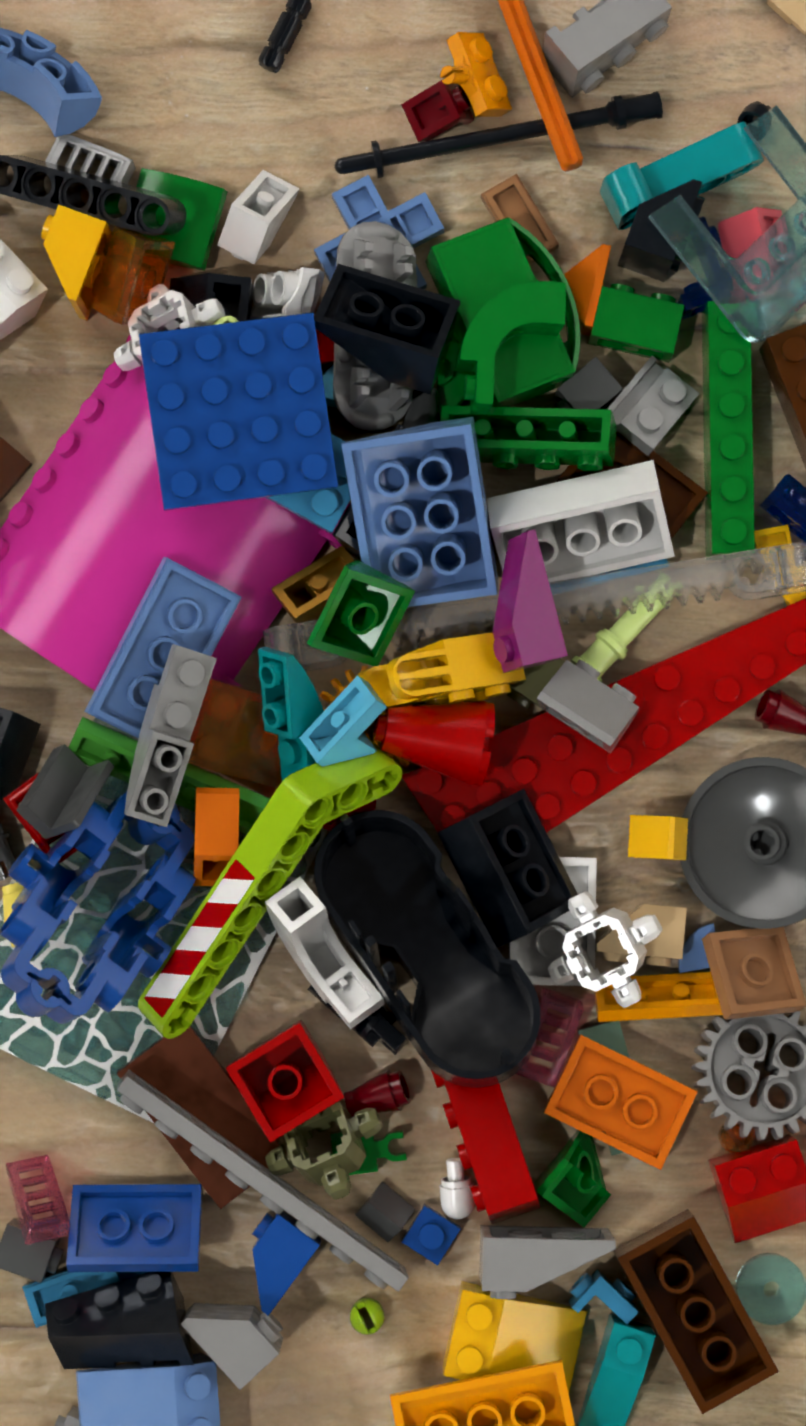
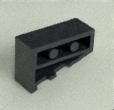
(121, 1323)

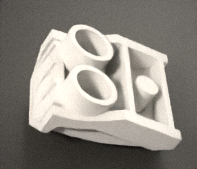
(286, 293)

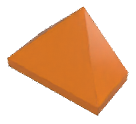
(586, 285)

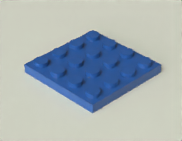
(238, 411)

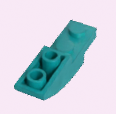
(288, 706)

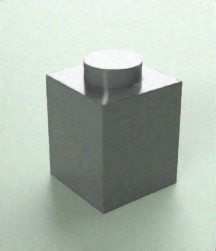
(588, 388)
(30, 1260)

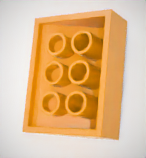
(507, 1398)

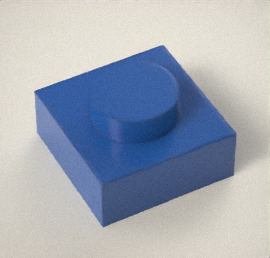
(431, 1234)

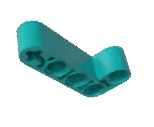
(708, 160)

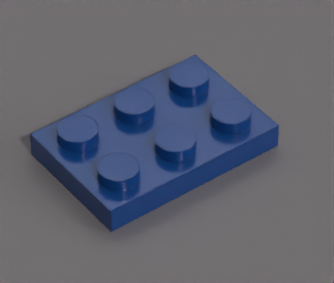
(135, 1228)

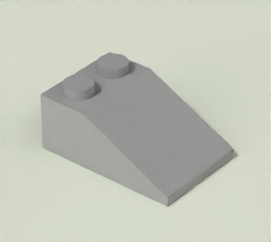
(530, 1256)

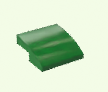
(203, 211)

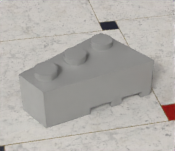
(601, 39)

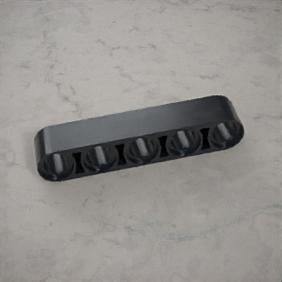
(103, 195)

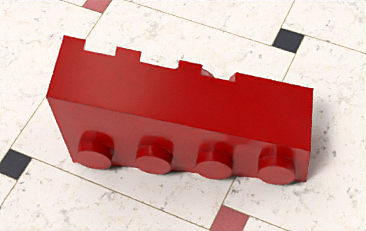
(491, 1150)

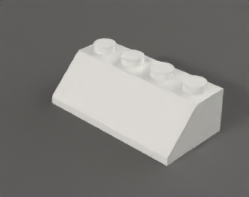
(588, 521)

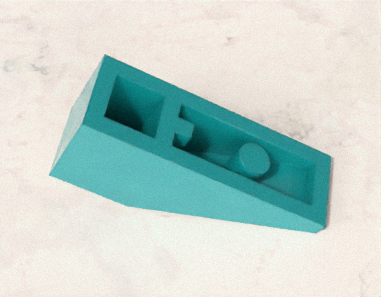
(617, 1373)

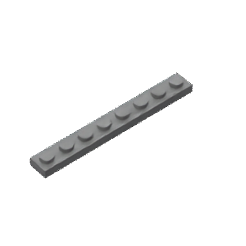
(275, 1192)

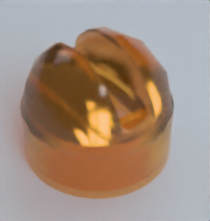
(729, 1145)

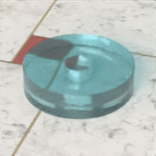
(788, 1298)

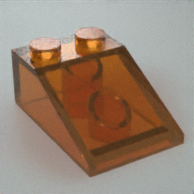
(232, 735)

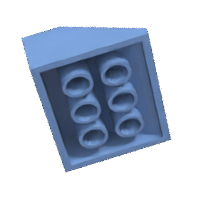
(424, 510)
(150, 1395)

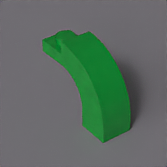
(517, 311)

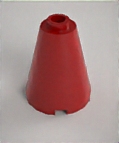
(441, 737)

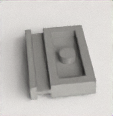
(651, 405)

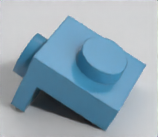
(614, 1295)

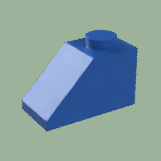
(279, 1256)

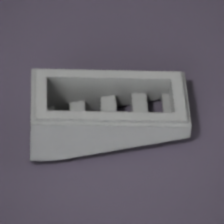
(123, 166)

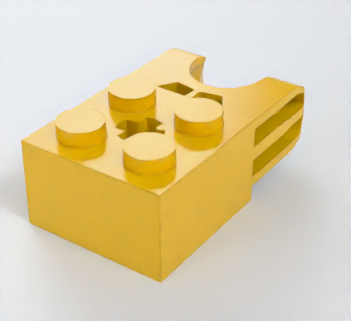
(443, 673)

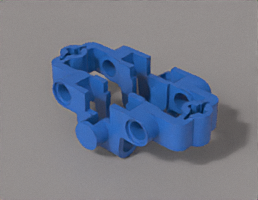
(117, 949)

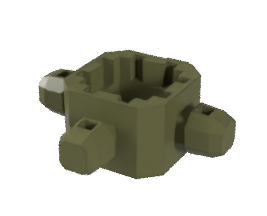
(330, 1170)

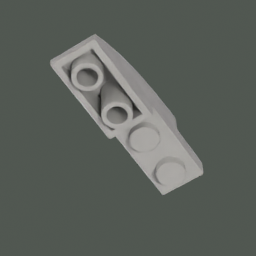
(166, 735)

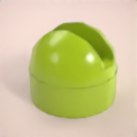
(375, 1312)

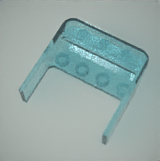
(769, 278)

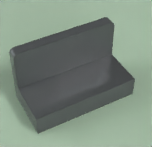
(63, 792)

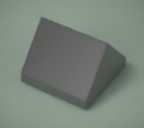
(385, 1212)

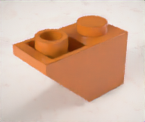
(215, 832)

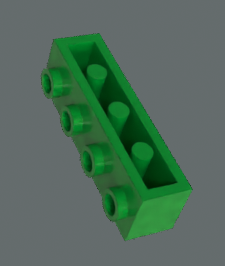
(542, 436)

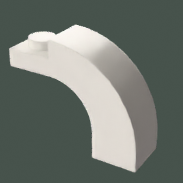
(312, 943)

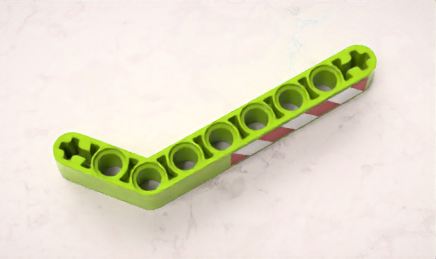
(254, 875)

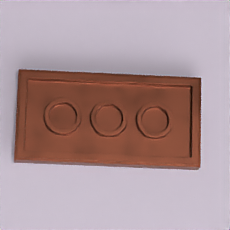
(198, 1083)

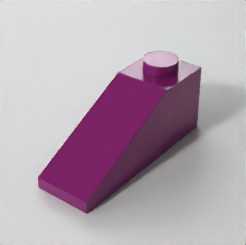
(526, 615)

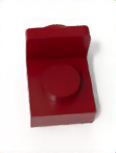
(437, 110)

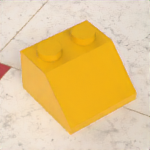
(76, 251)

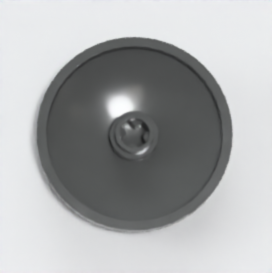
(750, 843)

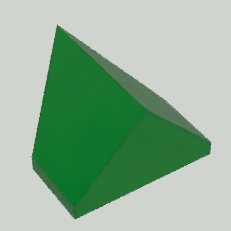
(575, 1180)

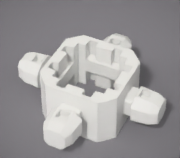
(163, 312)
(577, 962)

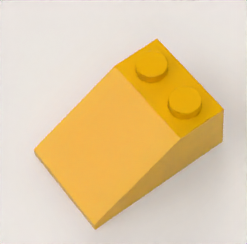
(510, 1334)

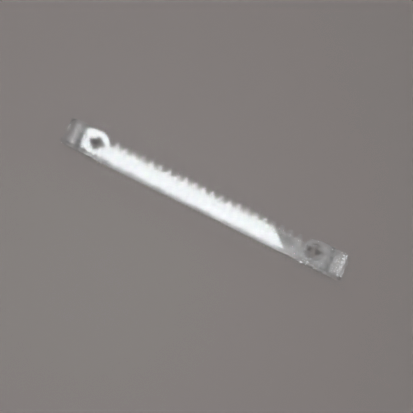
(780, 571)

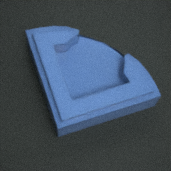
(693, 951)

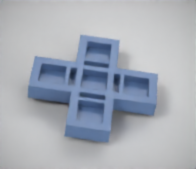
(362, 203)

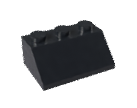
(509, 868)

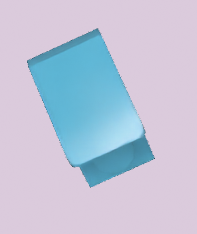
(340, 729)

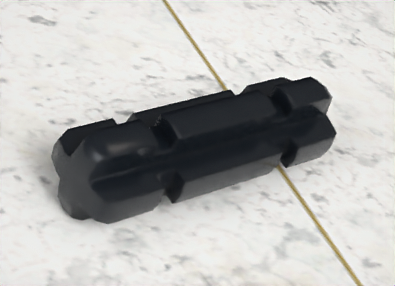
(284, 34)

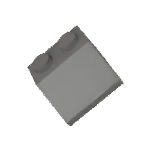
(588, 704)
(235, 1337)

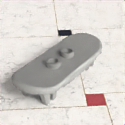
(358, 391)

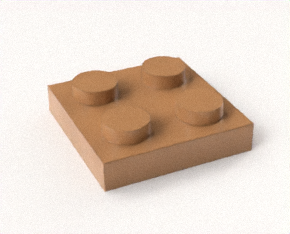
(753, 972)

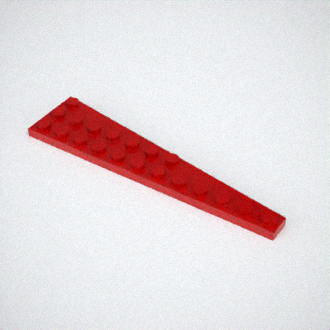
(675, 704)

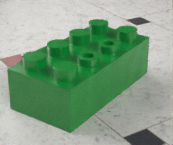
(482, 266)

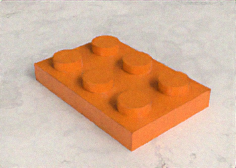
(620, 1101)

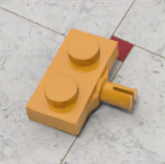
(477, 74)

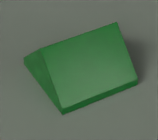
(361, 614)

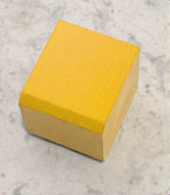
(658, 837)

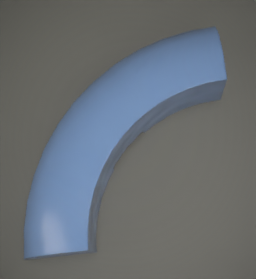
(47, 81)

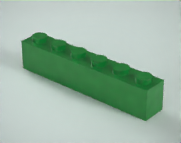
(727, 436)

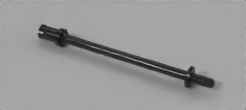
(616, 113)

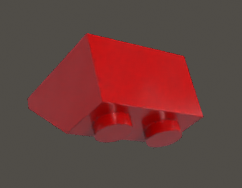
(285, 1081)
(762, 1187)

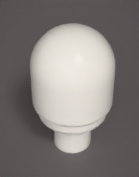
(455, 1191)

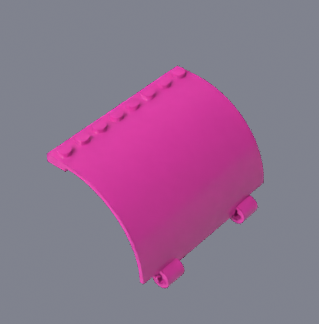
(97, 531)

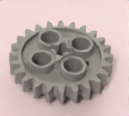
(725, 1057)

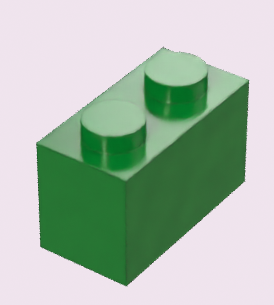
(636, 322)

